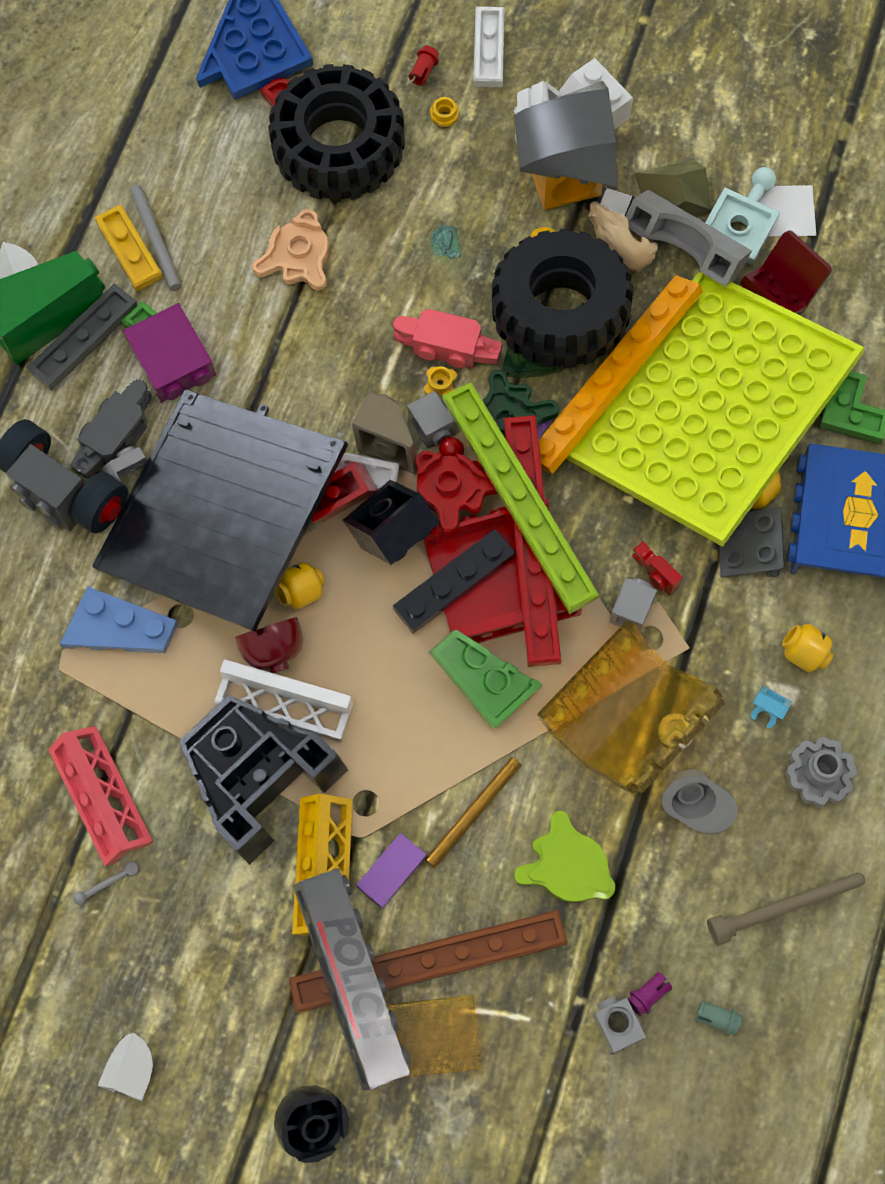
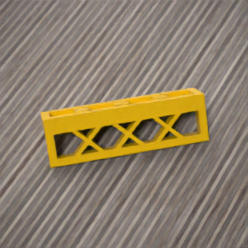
(314, 834)

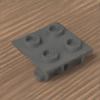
(755, 545)

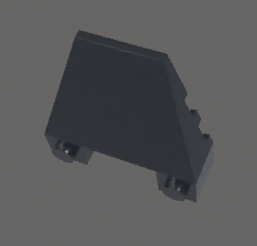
(246, 762)

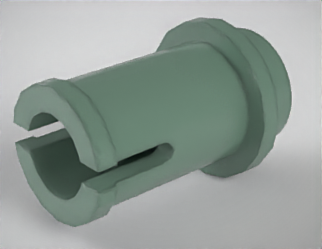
(719, 1018)

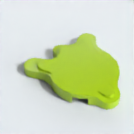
(569, 864)

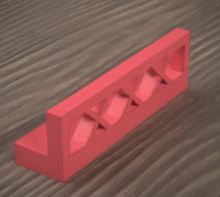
(92, 794)

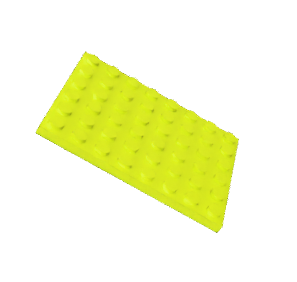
(717, 408)

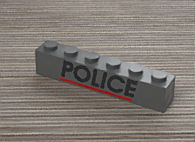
(352, 979)

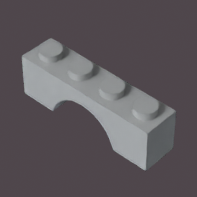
(714, 251)

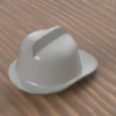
(699, 802)

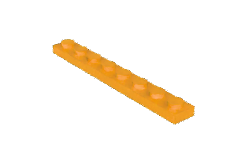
(616, 371)

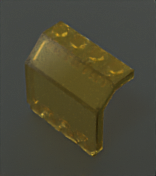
(629, 711)

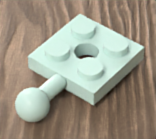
(755, 216)

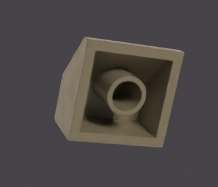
(383, 431)

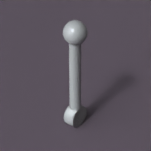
(131, 869)

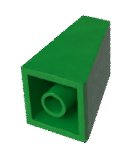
(45, 302)

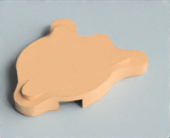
(297, 251)

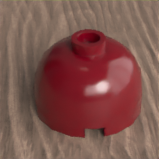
(271, 645)

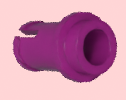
(649, 994)

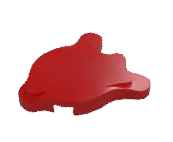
(451, 486)

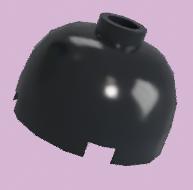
(310, 1123)

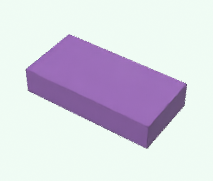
(391, 870)

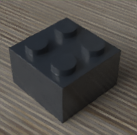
(391, 522)

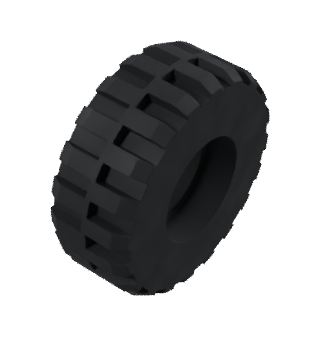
(330, 96)
(569, 262)

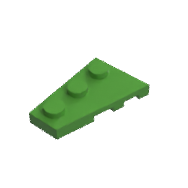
(484, 679)

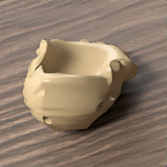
(615, 231)

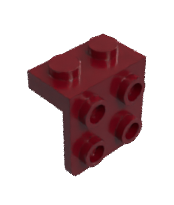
(789, 274)

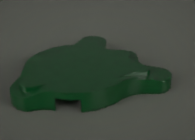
(512, 400)

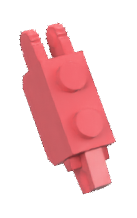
(446, 339)

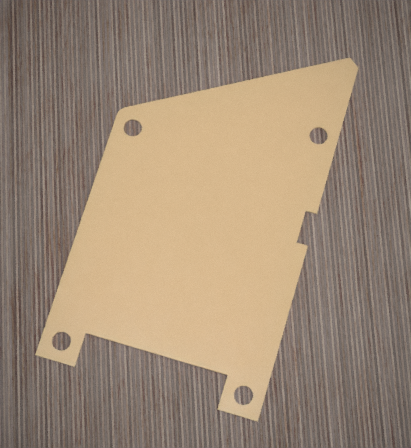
(408, 719)

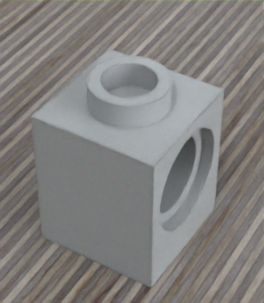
(430, 419)
(633, 603)
(618, 1041)

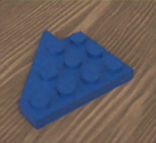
(253, 47)

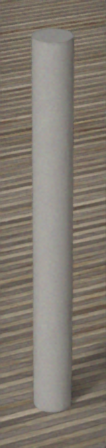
(155, 238)

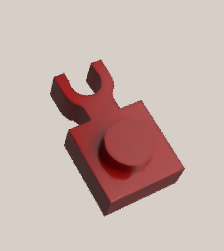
(660, 572)

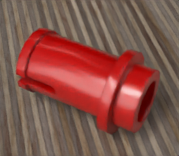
(426, 60)

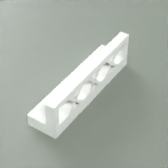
(291, 689)

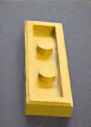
(128, 247)

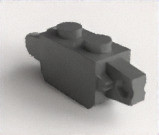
(114, 428)

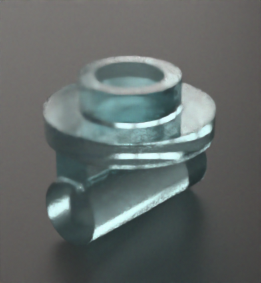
(445, 242)

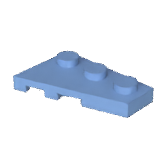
(117, 624)

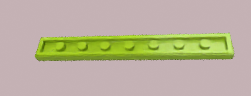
(520, 498)

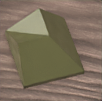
(679, 183)

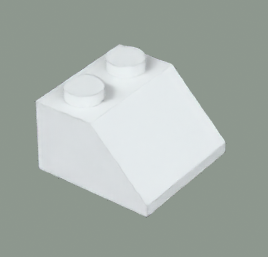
(593, 73)

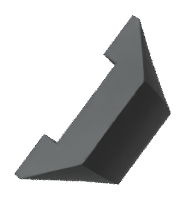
(570, 137)

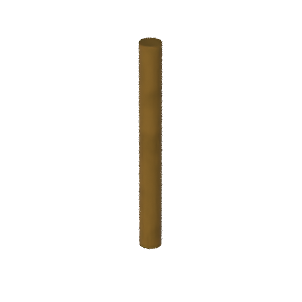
(472, 812)

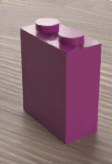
(170, 353)

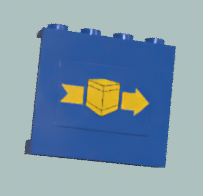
(839, 511)

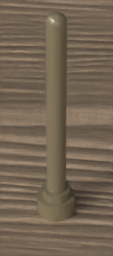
(724, 928)

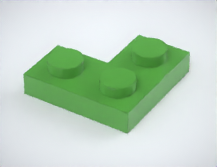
(849, 416)

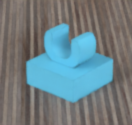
(771, 702)

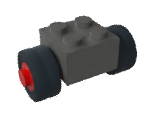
(52, 487)

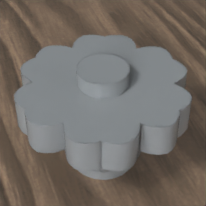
(821, 772)

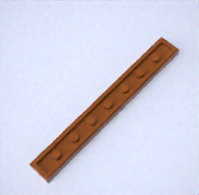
(444, 957)

